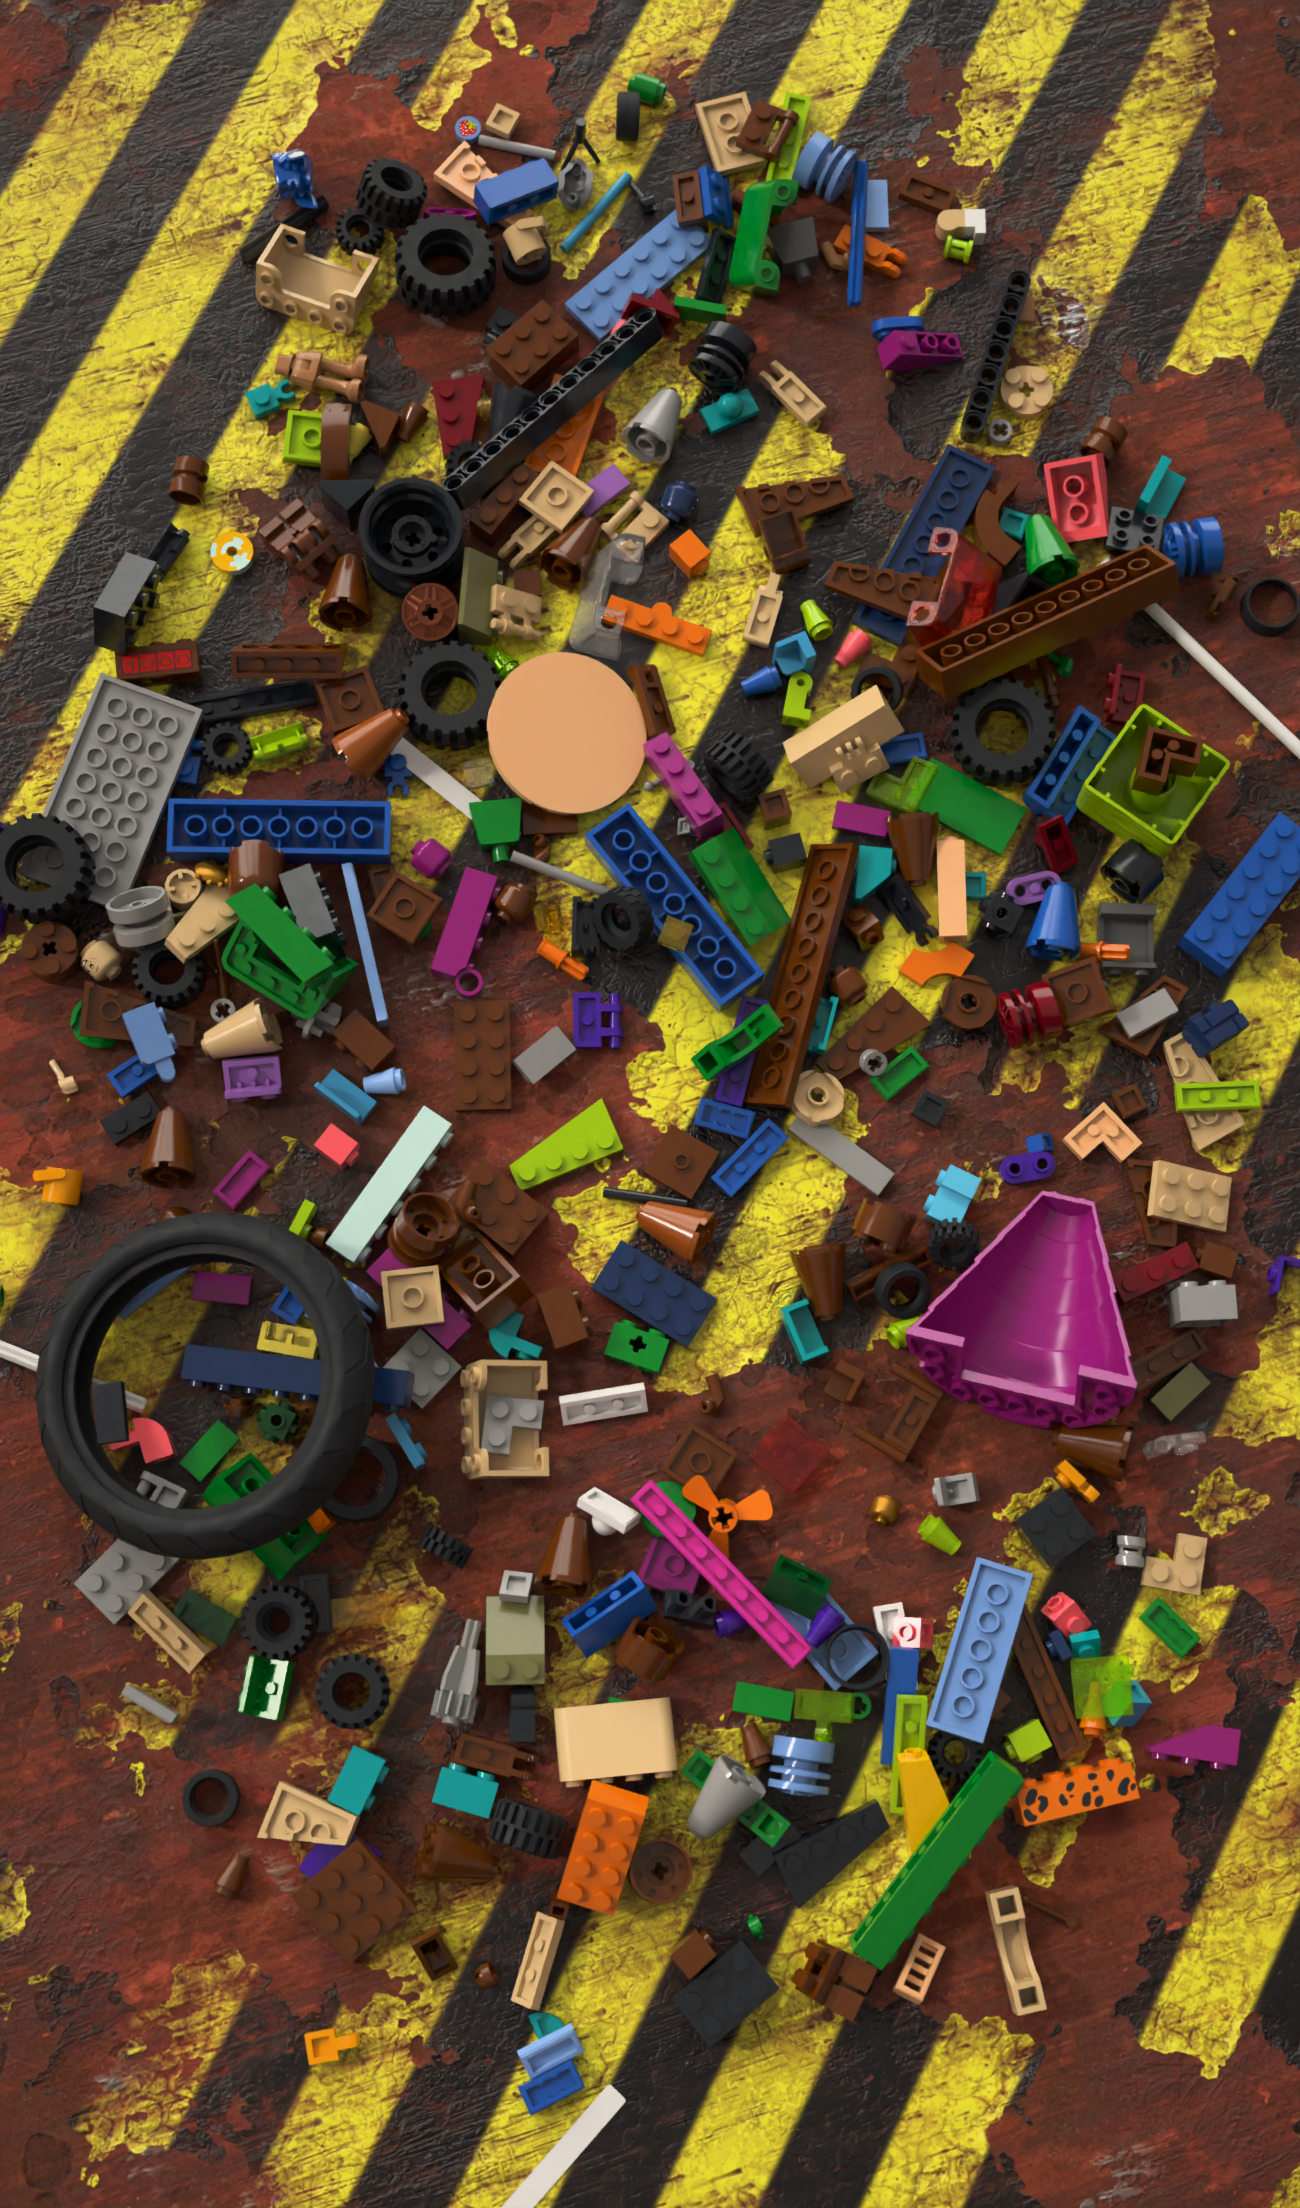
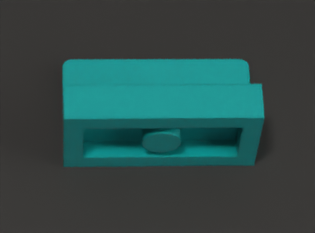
(1160, 490)

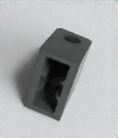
(794, 248)

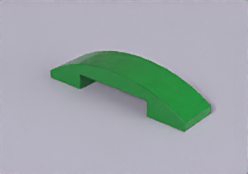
(758, 1818)

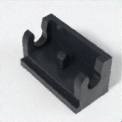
(584, 934)

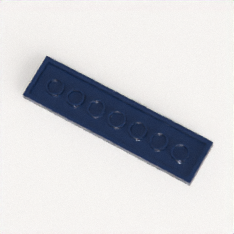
(945, 503)

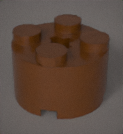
(49, 937)
(882, 1225)
(649, 1649)

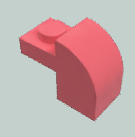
(153, 1439)

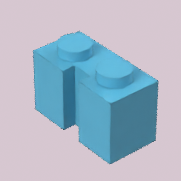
(952, 1196)

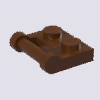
(759, 127)

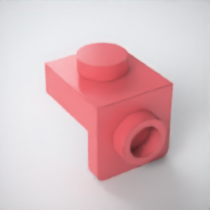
(1066, 1615)

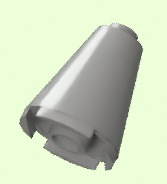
(654, 428)
(724, 1797)

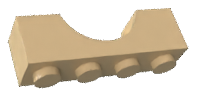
(1014, 1952)

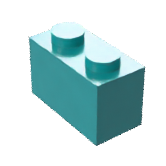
(357, 1780)
(466, 1791)

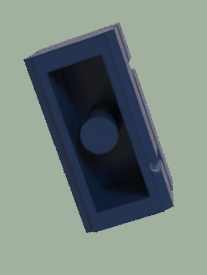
(1214, 1028)

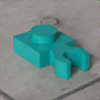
(266, 400)

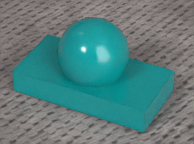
(729, 411)

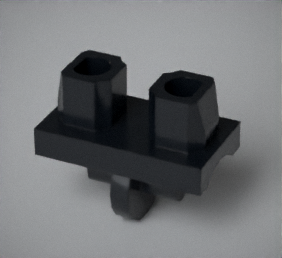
(689, 1608)

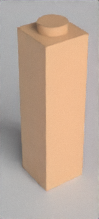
(951, 890)

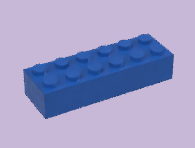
(1246, 898)

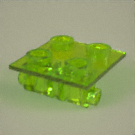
(1102, 1686)

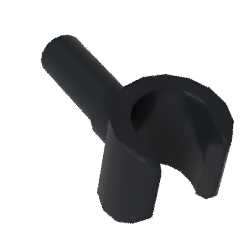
(648, 202)

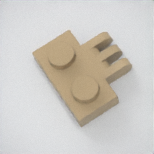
(857, 764)

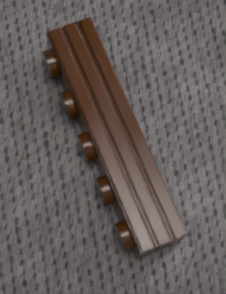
(864, 1282)

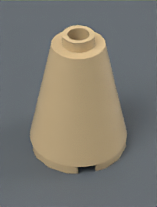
(244, 1032)

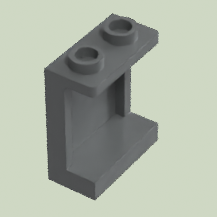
(1131, 926)

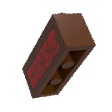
(160, 664)

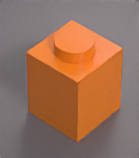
(690, 554)

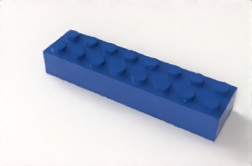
(301, 828)
(639, 860)

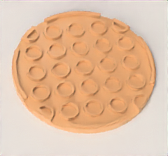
(566, 733)

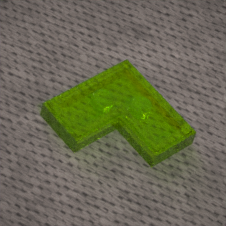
(907, 792)

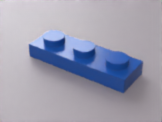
(749, 1158)

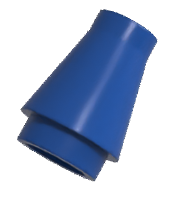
(762, 681)

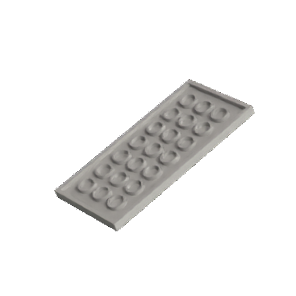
(117, 782)

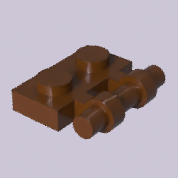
(1043, 672)

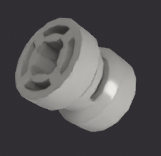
(1130, 1558)

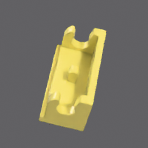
(287, 1341)

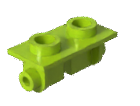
(279, 742)

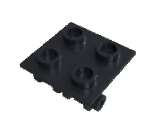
(1132, 530)

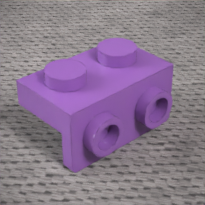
(252, 1077)

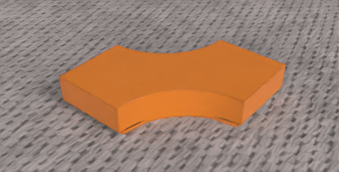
(924, 966)

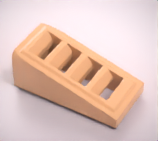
(906, 1992)

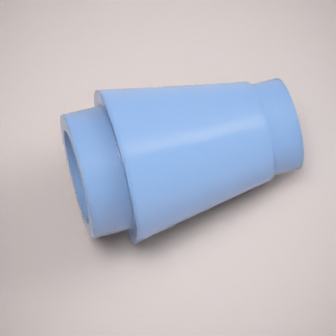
(385, 1082)

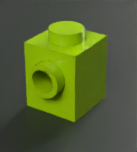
(1027, 1742)

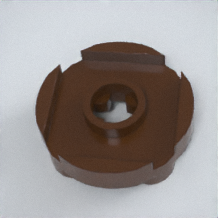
(981, 994)

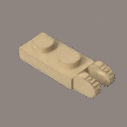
(793, 394)
(529, 539)

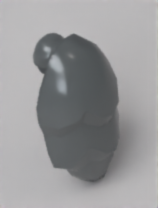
(575, 185)

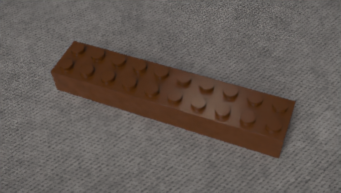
(1047, 621)

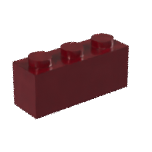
(1154, 1273)

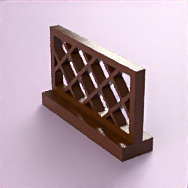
(288, 660)

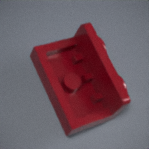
(1124, 694)

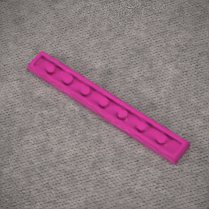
(721, 1574)

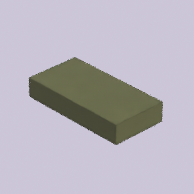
(1179, 1391)

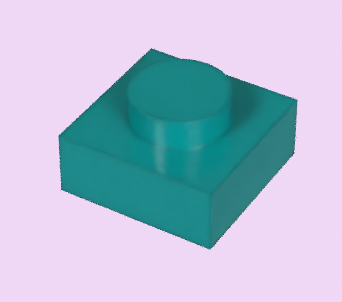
(1085, 1645)

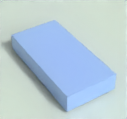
(877, 206)
(550, 2051)

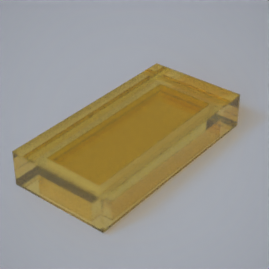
(360, 1610)

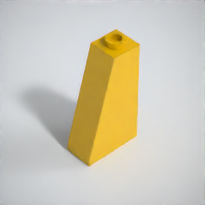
(921, 1795)

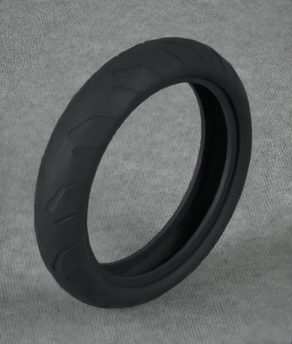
(74, 1343)

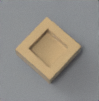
(502, 121)

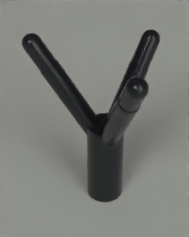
(579, 138)

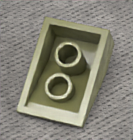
(515, 1641)

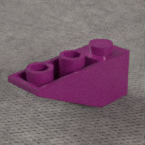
(918, 349)
(1203, 1743)

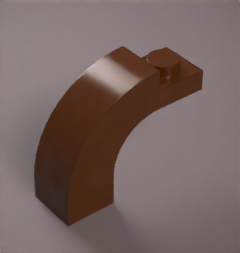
(336, 441)
(986, 528)

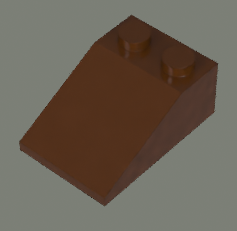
(484, 1280)

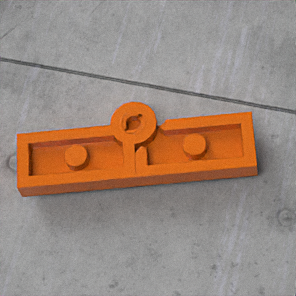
(660, 625)

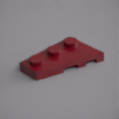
(456, 409)

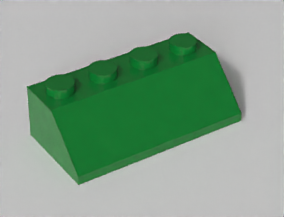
(739, 887)
(282, 935)
(283, 1553)

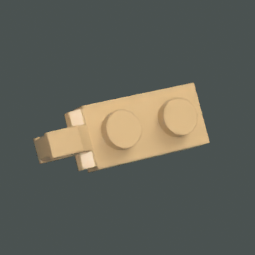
(764, 613)

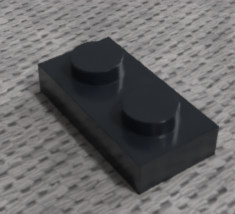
(130, 1118)

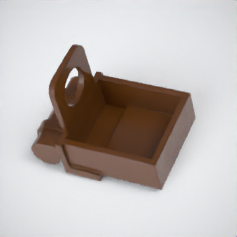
(783, 541)

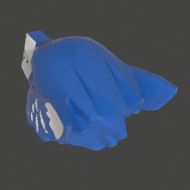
(294, 177)

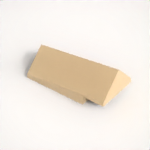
(865, 716)

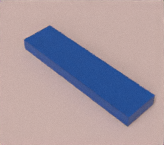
(900, 1680)

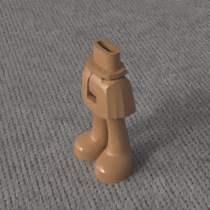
(307, 368)

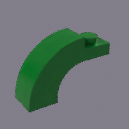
(738, 1044)

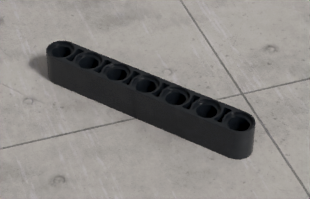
(997, 345)

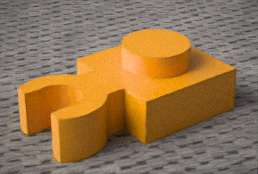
(1070, 1477)

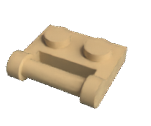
(647, 524)

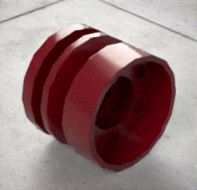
(1033, 1013)

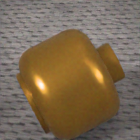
(884, 1510)

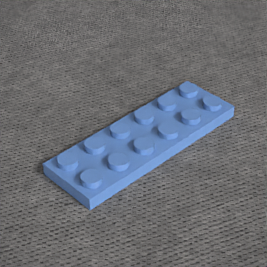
(647, 265)
(979, 1650)

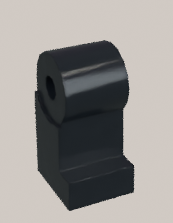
(522, 1715)

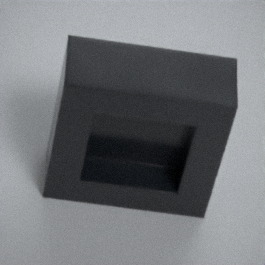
(929, 1108)

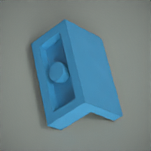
(346, 1096)

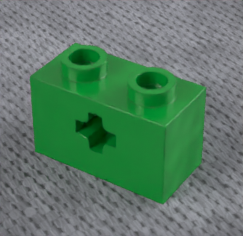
(646, 1359)

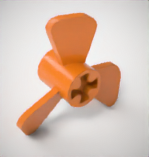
(754, 1507)

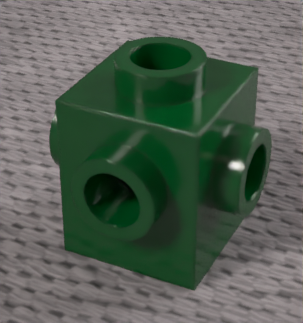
(286, 1429)

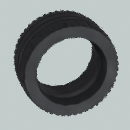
(387, 1496)

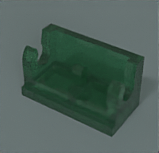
(205, 1617)

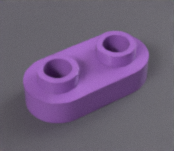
(1031, 887)

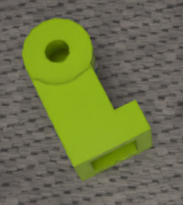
(797, 693)

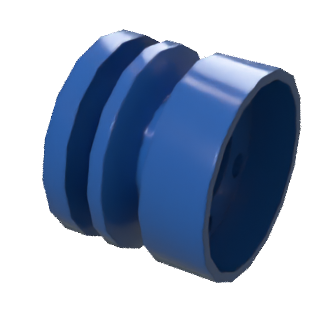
(1194, 546)

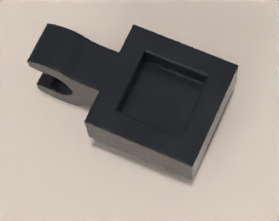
(498, 324)

